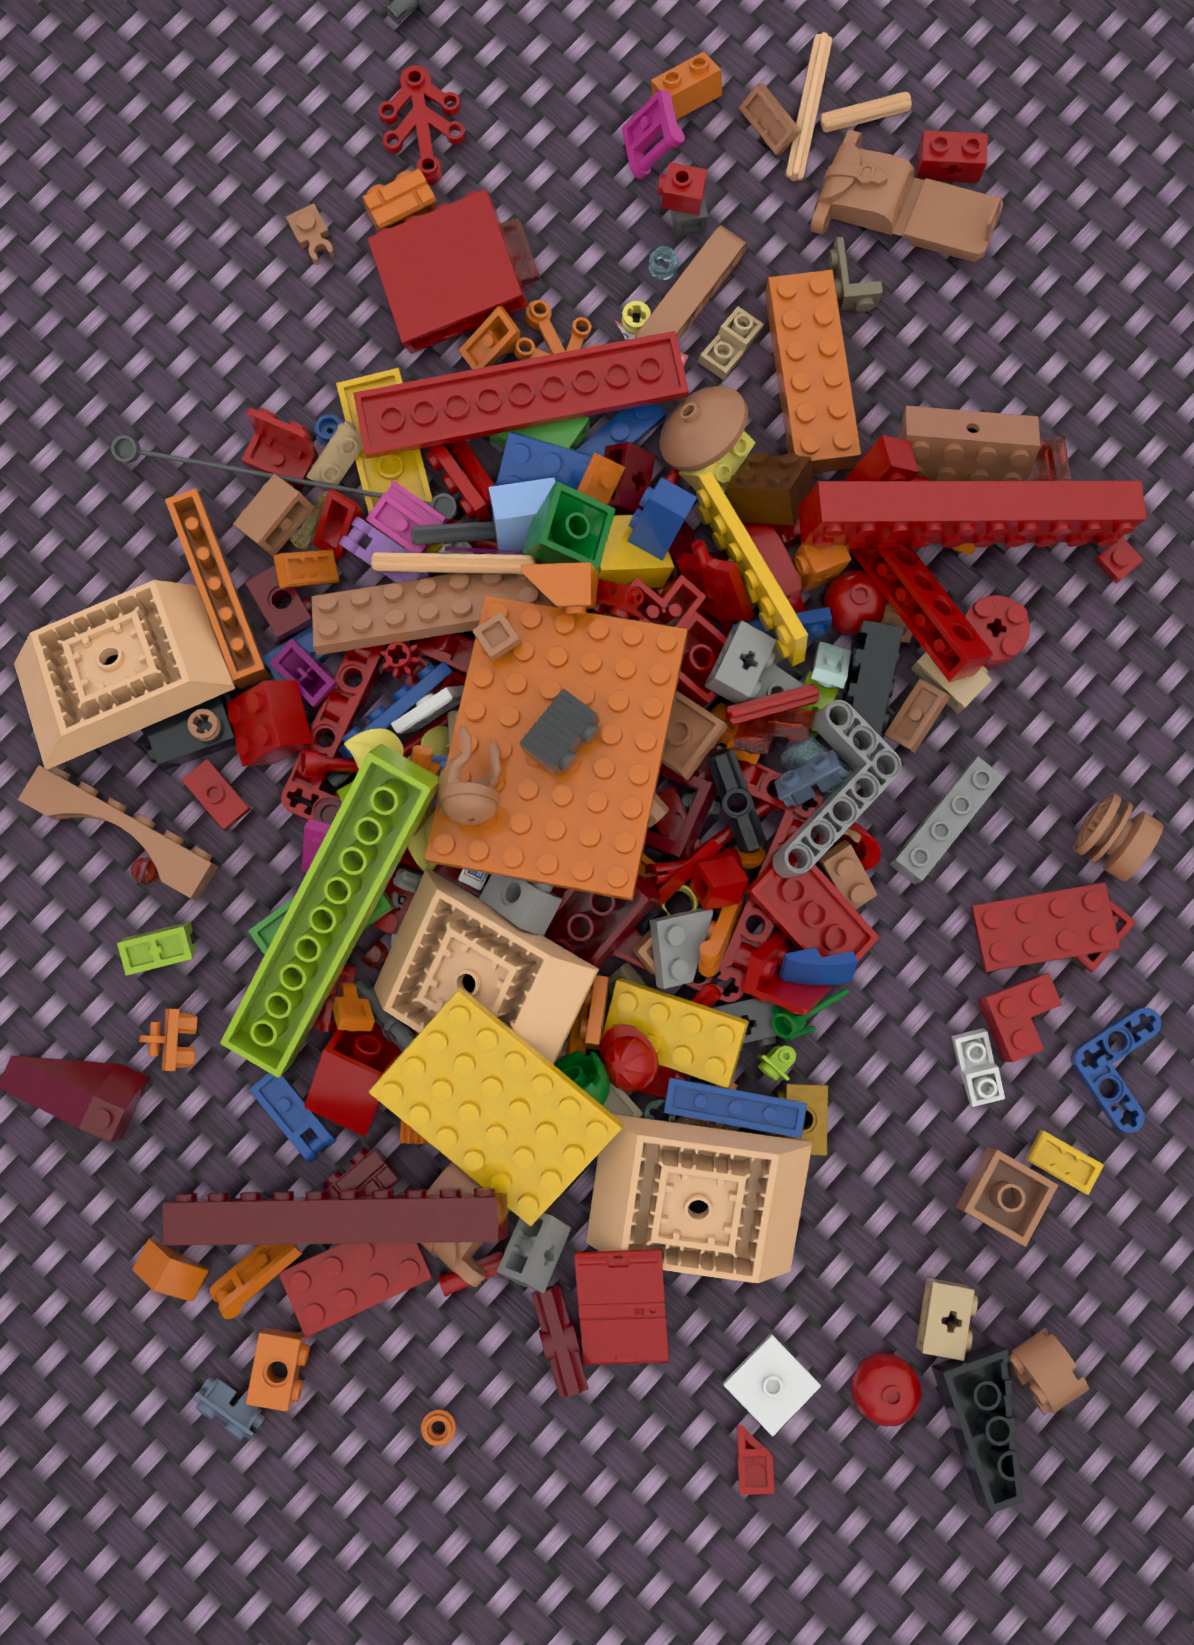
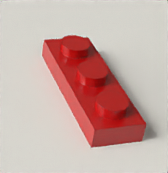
(457, 481)

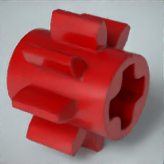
(404, 666)

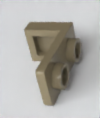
(852, 296)

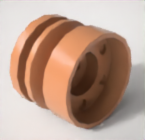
(1123, 840)

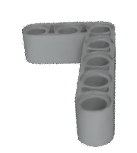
(844, 797)

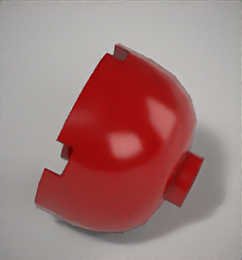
(853, 599)
(886, 1389)

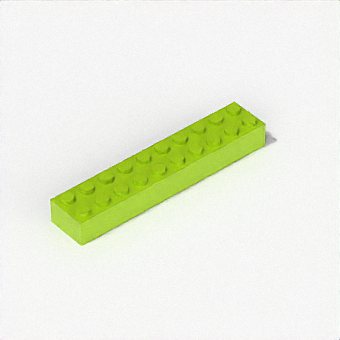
(330, 909)

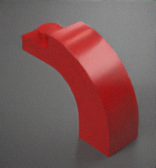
(778, 562)

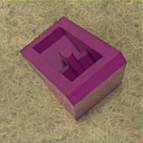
(312, 675)

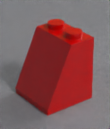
(345, 1076)

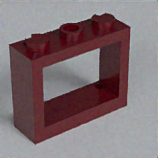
(695, 818)

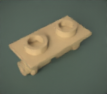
(337, 455)

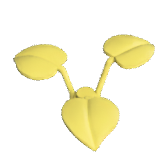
(435, 738)

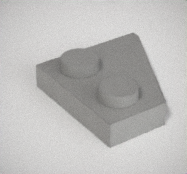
(677, 945)

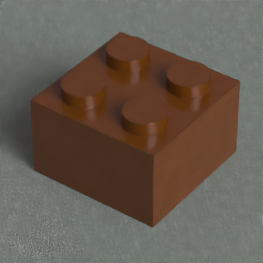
(770, 488)

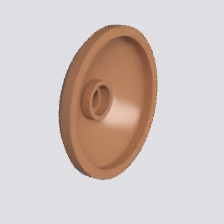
(703, 428)

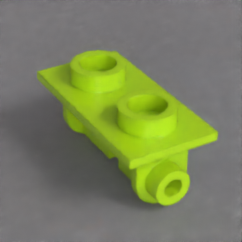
(777, 1062)

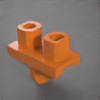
(172, 1056)

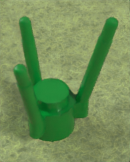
(793, 1025)

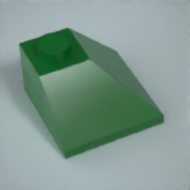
(569, 528)

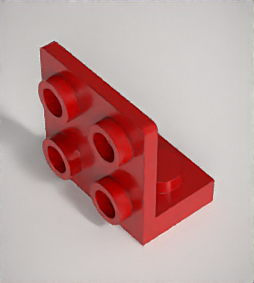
(766, 985)

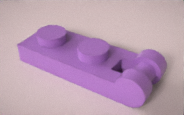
(379, 543)

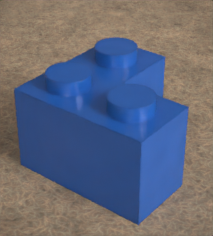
(661, 518)

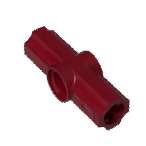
(560, 1341)

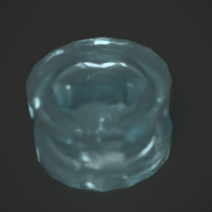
(659, 271)

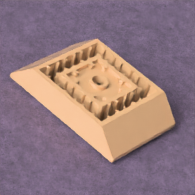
(162, 668)
(516, 973)
(745, 1179)

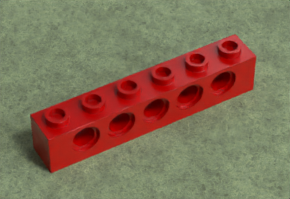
(925, 609)

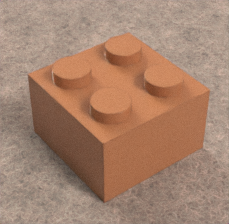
(1007, 1196)

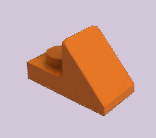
(492, 339)

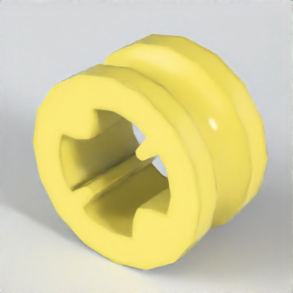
(627, 316)

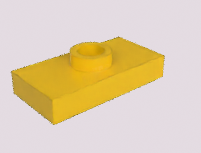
(1064, 1162)

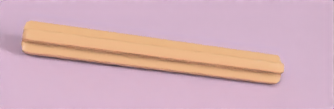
(809, 106)
(450, 562)

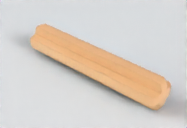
(865, 111)

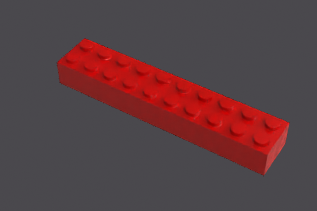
(969, 513)

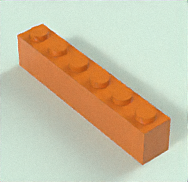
(217, 588)

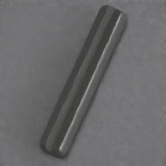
(453, 533)

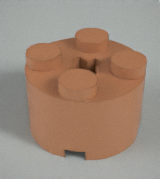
(1048, 1371)

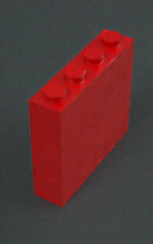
(447, 271)

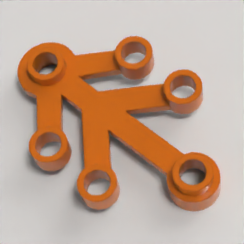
(542, 323)

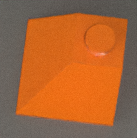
(567, 585)

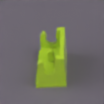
(157, 948)

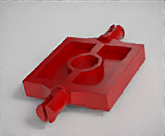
(720, 583)

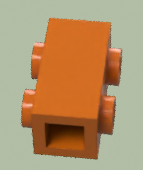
(690, 84)

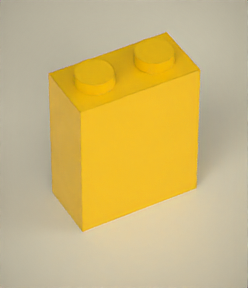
(625, 561)

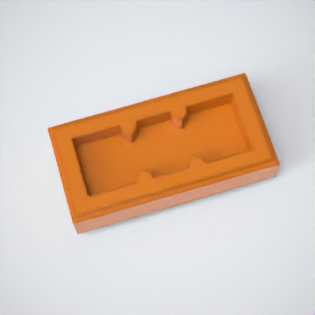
(306, 568)

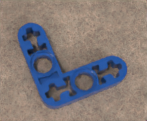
(1104, 1069)

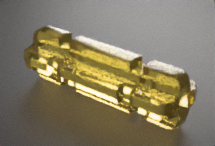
(309, 526)

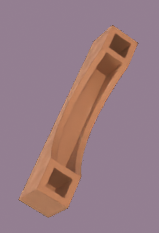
(176, 865)

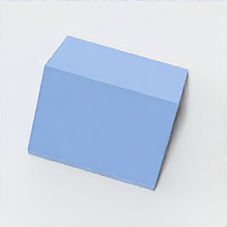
(515, 509)

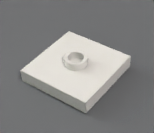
(428, 709)
(771, 1384)

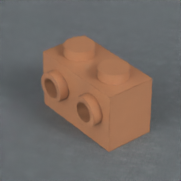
(273, 515)

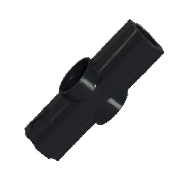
(730, 780)

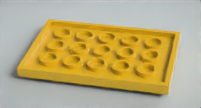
(495, 1106)

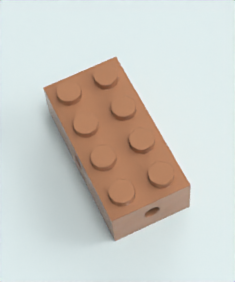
(971, 444)

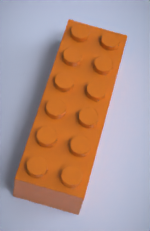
(812, 370)

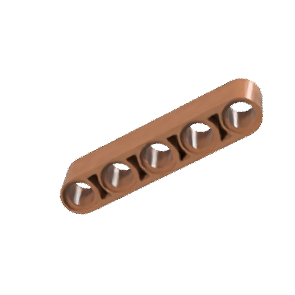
(696, 285)

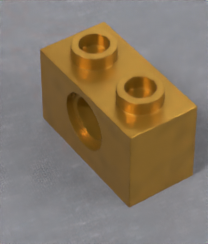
(817, 1107)

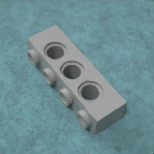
(946, 820)

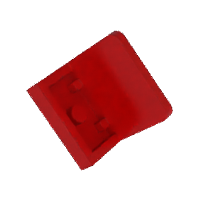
(279, 446)

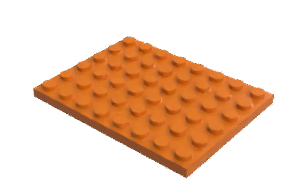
(586, 822)

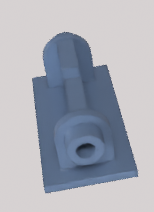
(795, 785)
(237, 1418)

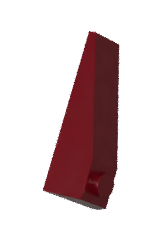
(82, 1093)

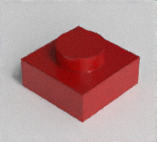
(1118, 560)

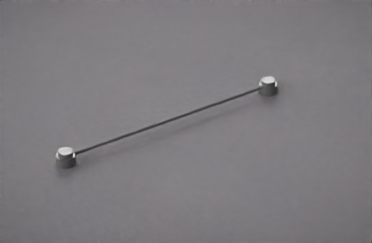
(128, 450)

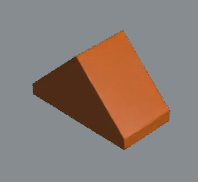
(169, 1271)

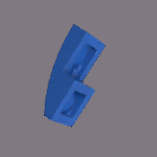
(811, 969)

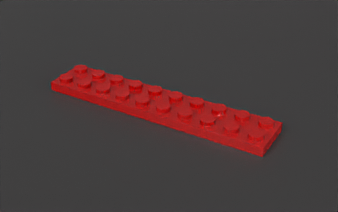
(520, 394)

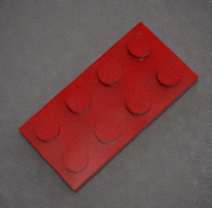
(812, 912)
(1045, 927)
(351, 1280)

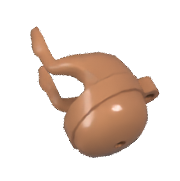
(467, 801)

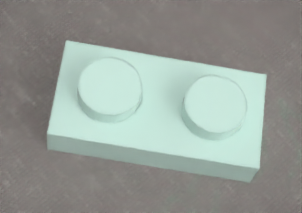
(831, 665)

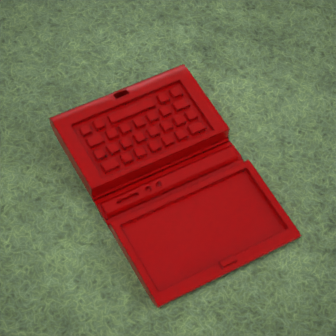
(622, 1307)

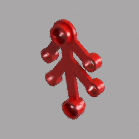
(421, 118)

